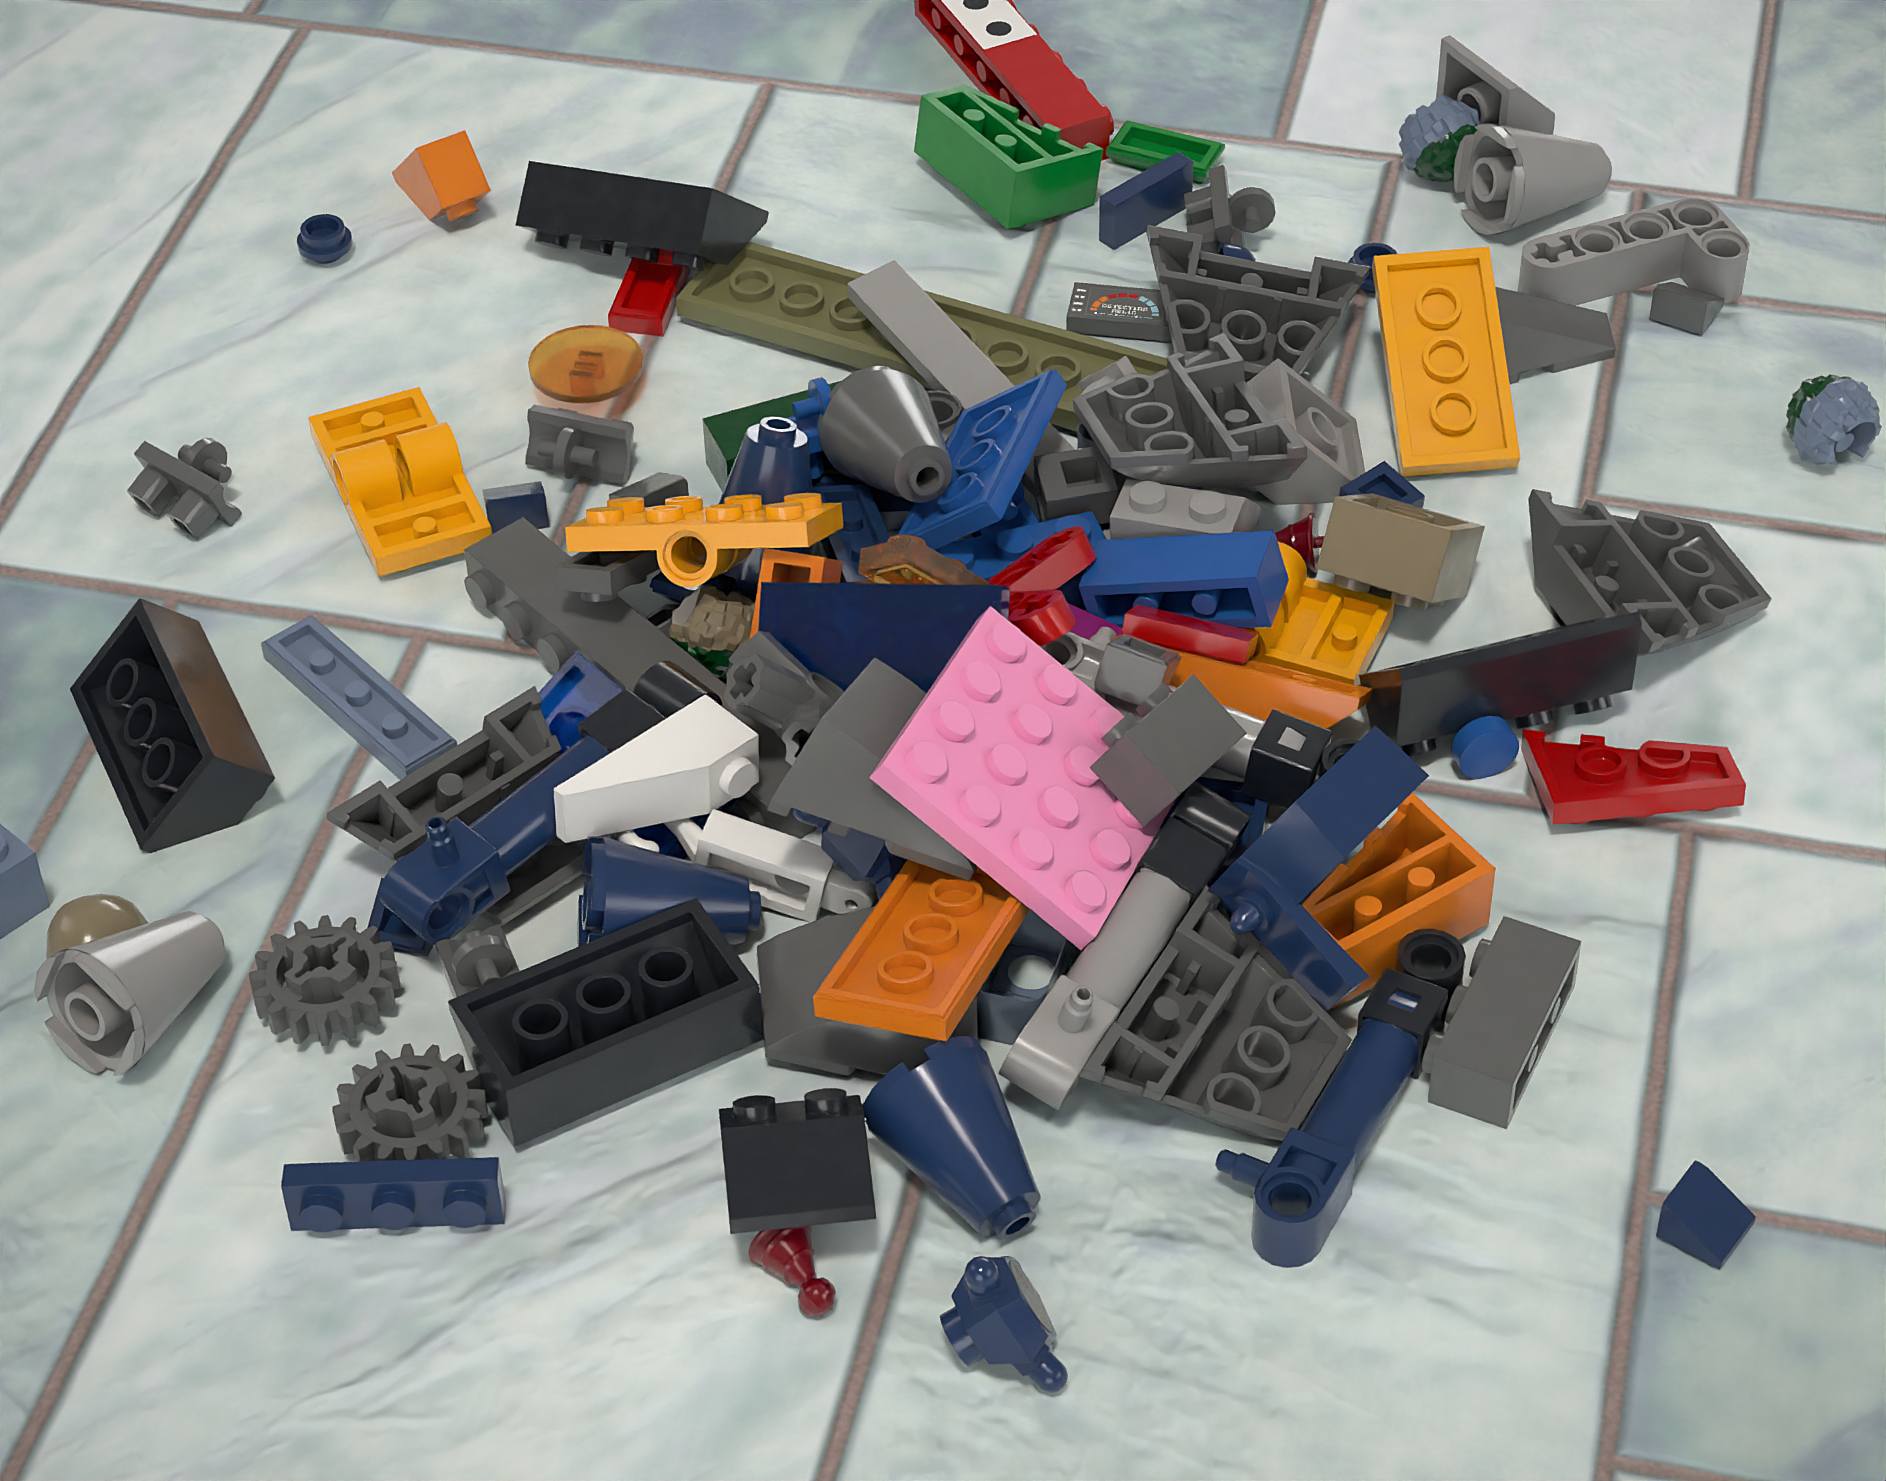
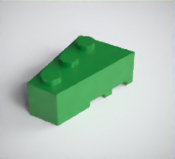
(1002, 161)

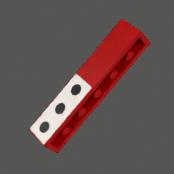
(1017, 67)

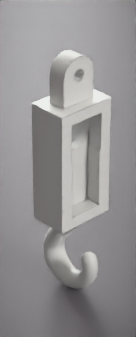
(786, 870)

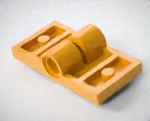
(400, 480)
(704, 540)
(1322, 626)

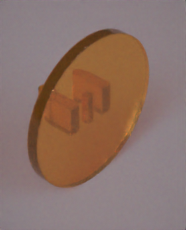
(585, 364)

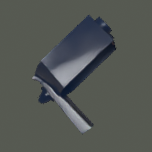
(1301, 849)

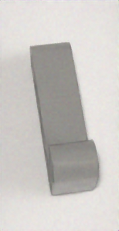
(1638, 250)

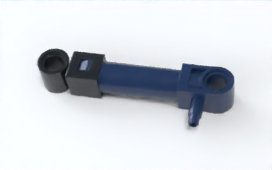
(467, 867)
(1315, 1166)

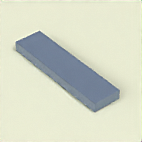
(356, 697)

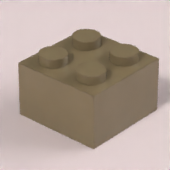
(1399, 549)

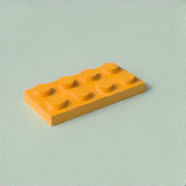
(1445, 362)

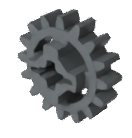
(324, 980)
(410, 1108)

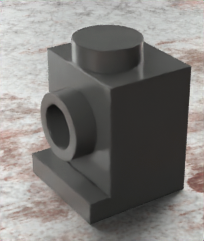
(1075, 484)

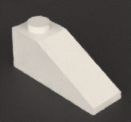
(663, 775)

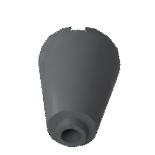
(886, 434)

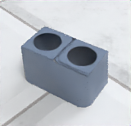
(1008, 1010)

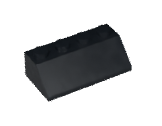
(635, 215)
(1506, 680)
(170, 729)
(608, 1020)

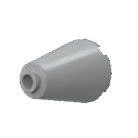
(1525, 176)
(127, 988)

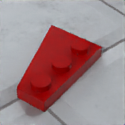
(1612, 782)

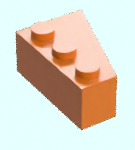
(1403, 881)

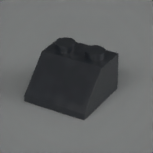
(796, 1161)

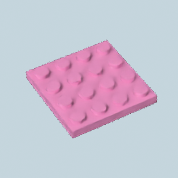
(1007, 779)

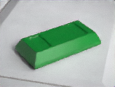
(1146, 145)

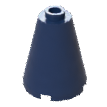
(773, 465)
(639, 883)
(957, 1135)

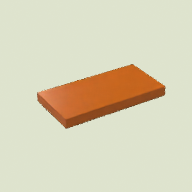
(921, 953)

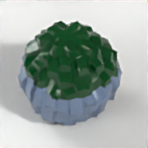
(1434, 135)
(1832, 416)

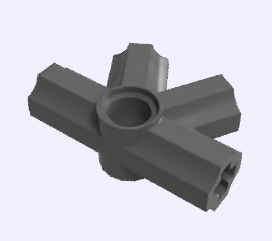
(778, 691)

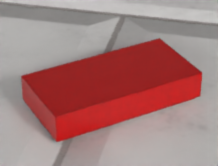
(647, 297)
(1190, 634)

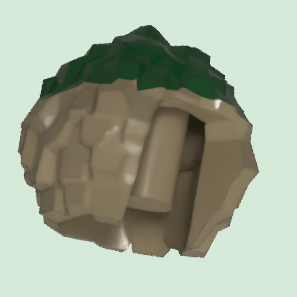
(712, 626)

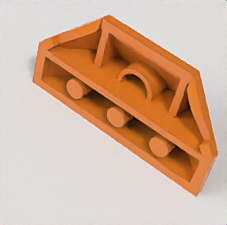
(1263, 687)

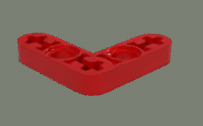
(1033, 580)

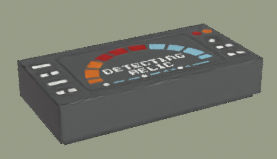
(1117, 312)

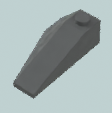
(1550, 334)

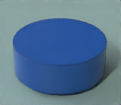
(1484, 747)

